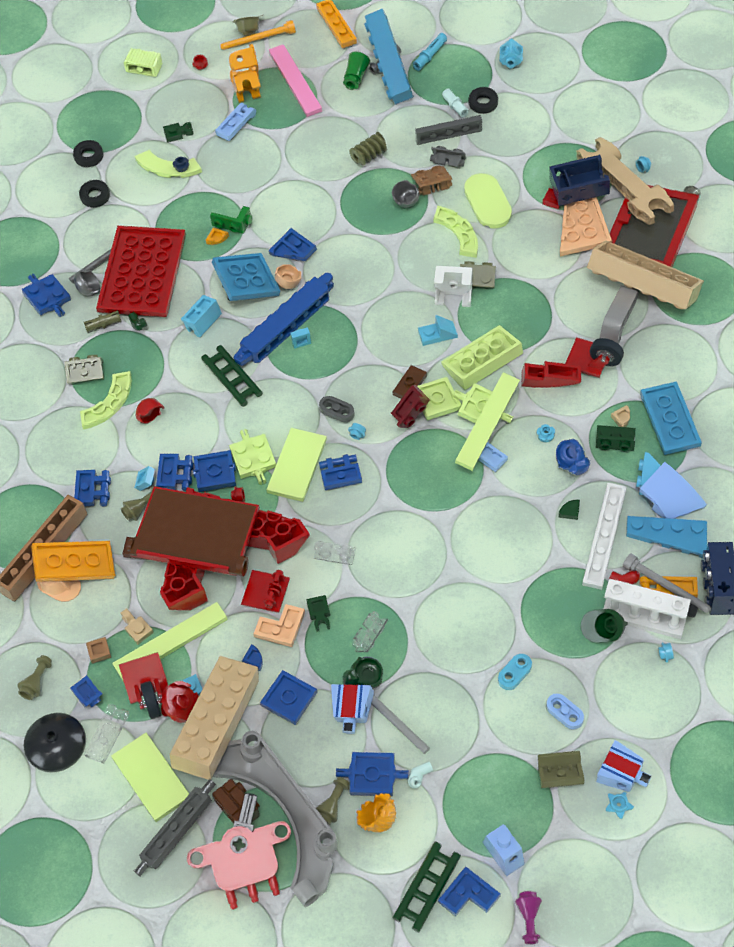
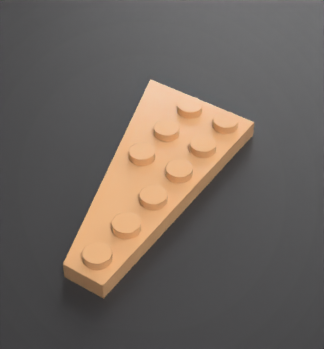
(583, 227)

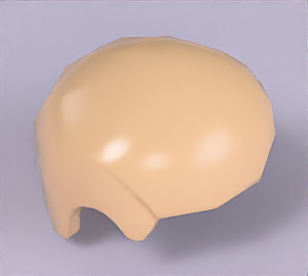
(287, 276)

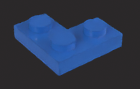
(466, 887)

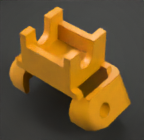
(248, 79)

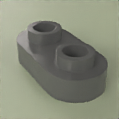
(337, 409)

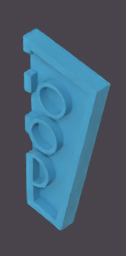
(676, 533)

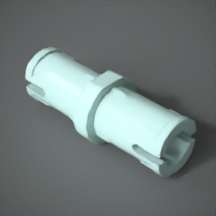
(455, 102)

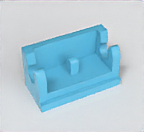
(201, 315)

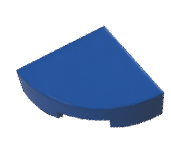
(253, 657)

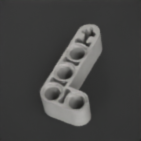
(619, 313)

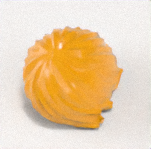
(377, 815)

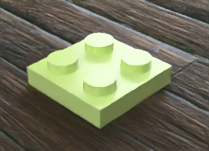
(441, 399)

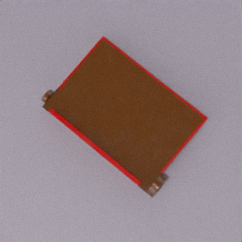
(195, 531)

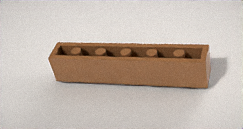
(56, 528)

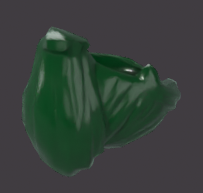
(364, 672)

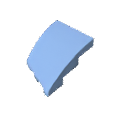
(671, 493)

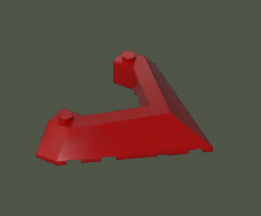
(270, 532)

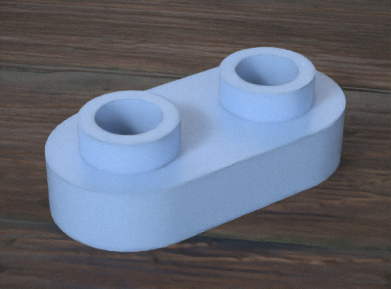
(565, 712)

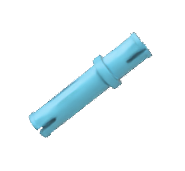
(426, 55)

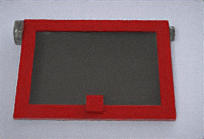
(664, 237)

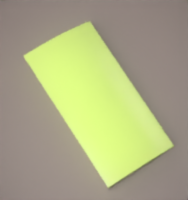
(482, 357)

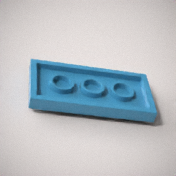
(670, 418)

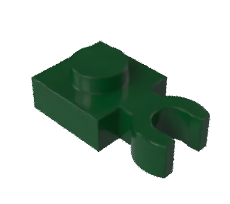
(175, 131)
(319, 610)

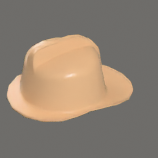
(61, 590)

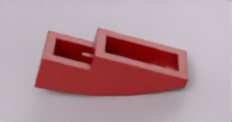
(550, 375)

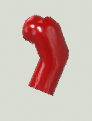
(631, 577)

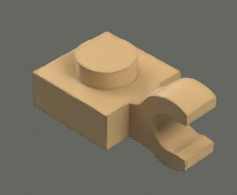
(136, 628)

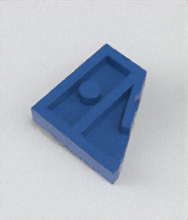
(293, 246)

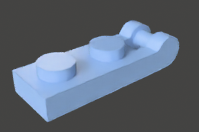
(235, 121)

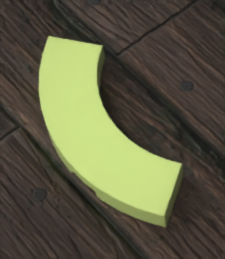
(165, 168)
(461, 228)
(111, 404)

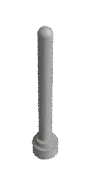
(632, 563)

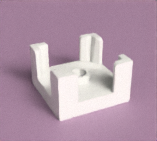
(454, 282)

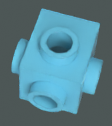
(511, 53)

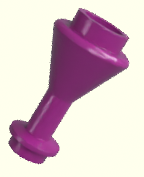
(529, 905)

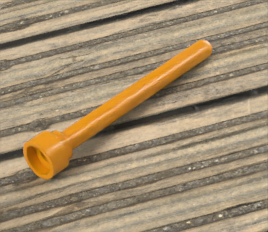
(288, 28)

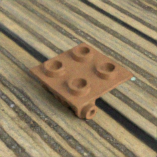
(437, 175)

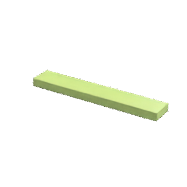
(487, 421)
(178, 635)

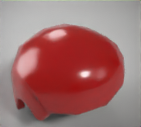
(148, 410)

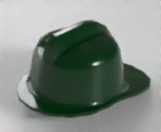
(603, 625)

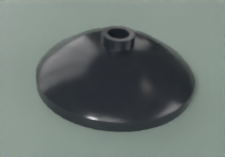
(60, 751)

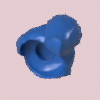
(572, 457)

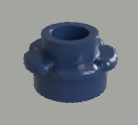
(181, 164)

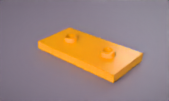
(72, 561)

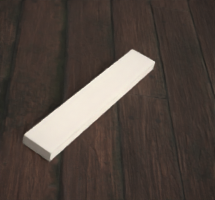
(604, 536)

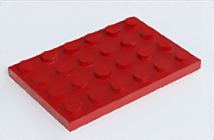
(141, 271)

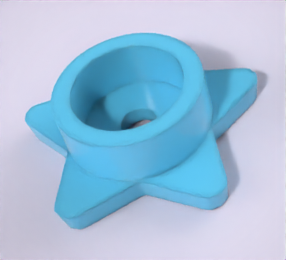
(619, 798)

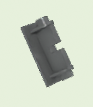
(455, 156)

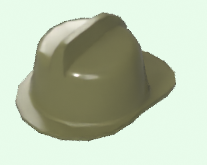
(247, 25)

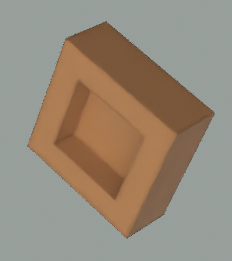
(98, 650)

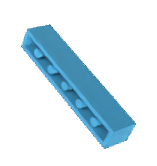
(389, 57)

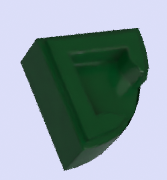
(570, 510)

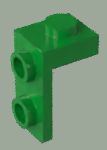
(233, 224)

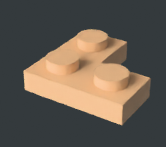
(281, 631)

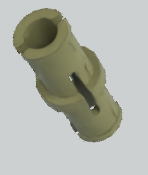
(102, 321)

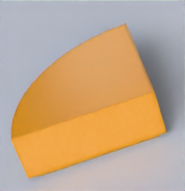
(216, 236)

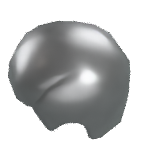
(405, 194)
(86, 282)

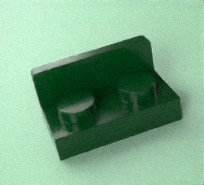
(615, 438)

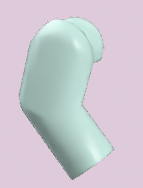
(416, 774)

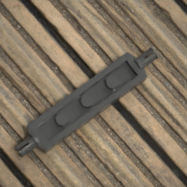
(175, 828)

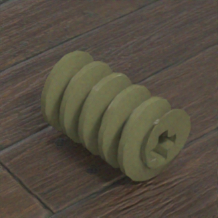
(368, 149)

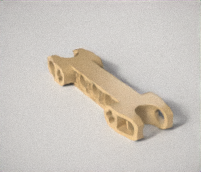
(640, 196)

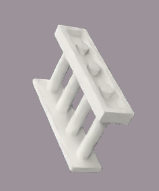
(648, 608)

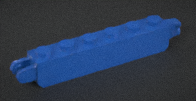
(285, 320)

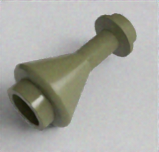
(133, 508)
(30, 686)
(329, 807)

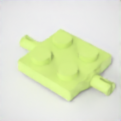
(474, 402)
(252, 456)

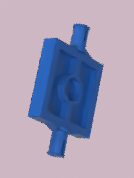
(46, 294)
(372, 773)

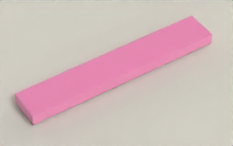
(295, 80)

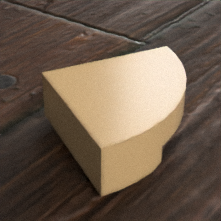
(621, 416)

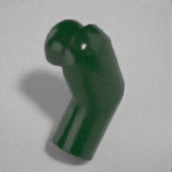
(136, 323)

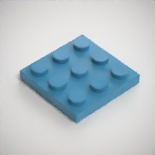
(245, 276)

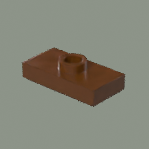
(413, 376)

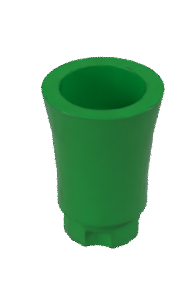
(355, 70)

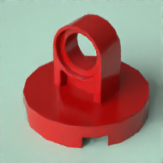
(178, 701)

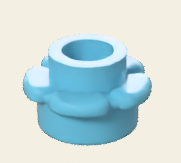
(643, 164)
(357, 431)
(545, 437)
(666, 651)

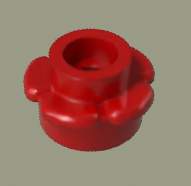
(200, 62)
(238, 494)

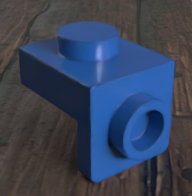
(86, 692)

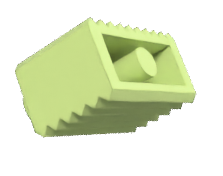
(143, 62)

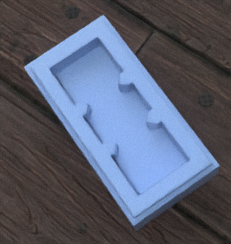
(492, 457)

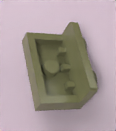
(482, 275)
(560, 769)

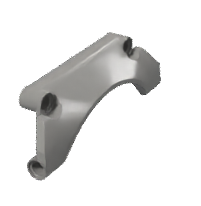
(263, 770)

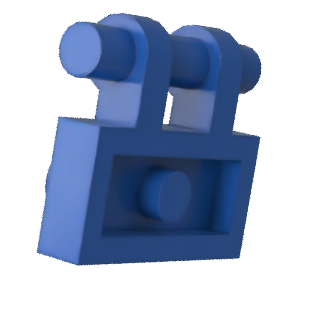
(168, 471)
(340, 476)
(86, 485)

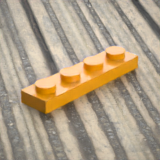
(336, 23)

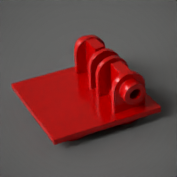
(266, 590)

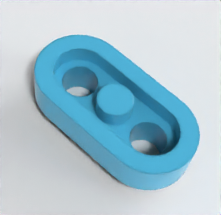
(516, 671)

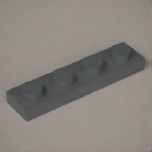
(448, 129)

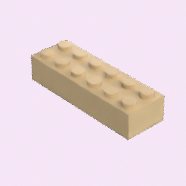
(645, 274)
(214, 718)

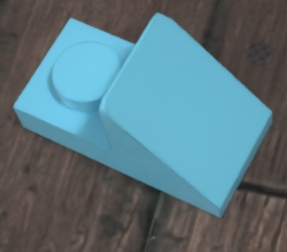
(438, 332)

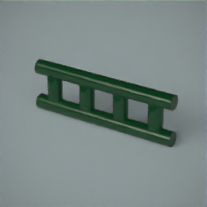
(230, 385)
(431, 899)

